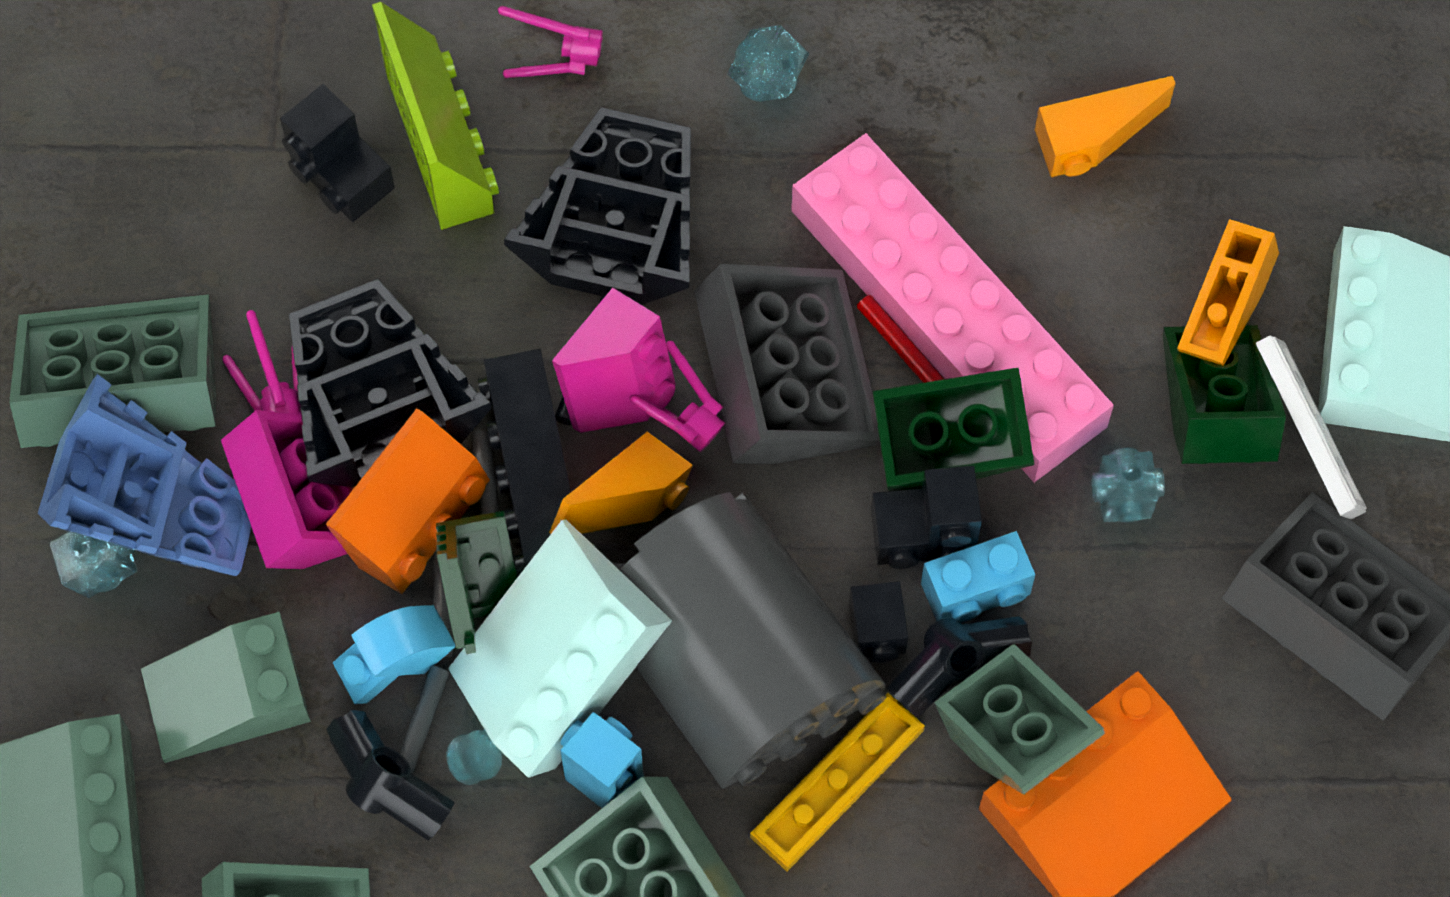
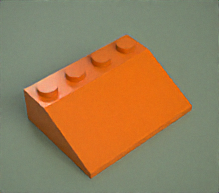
(1114, 802)

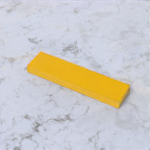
(837, 782)

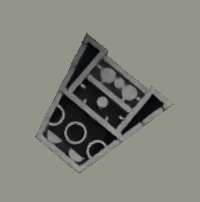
(614, 211)
(363, 377)

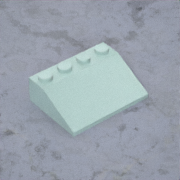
(1387, 337)
(555, 649)

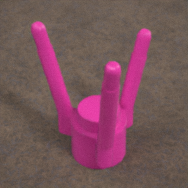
(579, 44)
(276, 396)
(695, 423)

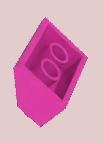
(609, 360)
(280, 502)

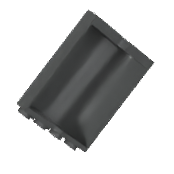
(749, 641)

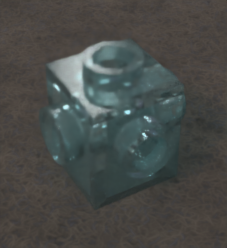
(768, 64)
(1127, 485)
(91, 564)

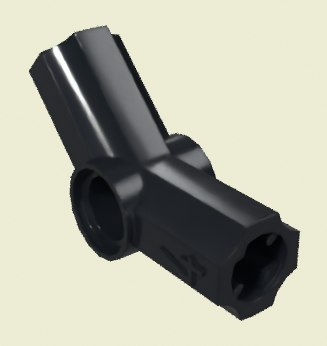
(955, 654)
(383, 777)

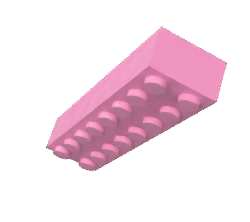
(945, 294)

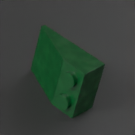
(1224, 410)
(951, 425)

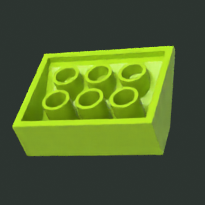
(435, 120)

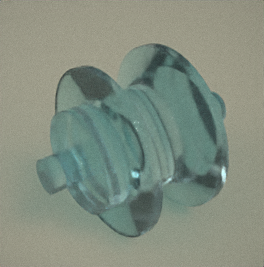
(473, 757)

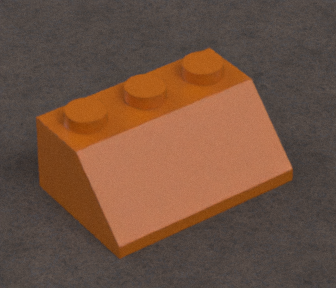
(395, 506)

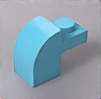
(390, 647)

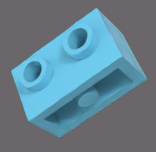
(978, 578)
(600, 758)

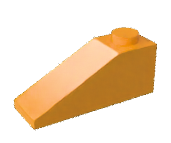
(1090, 128)
(1229, 292)
(628, 488)

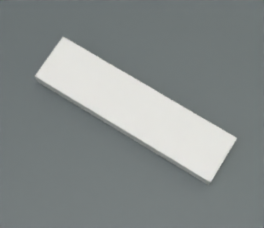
(1311, 427)

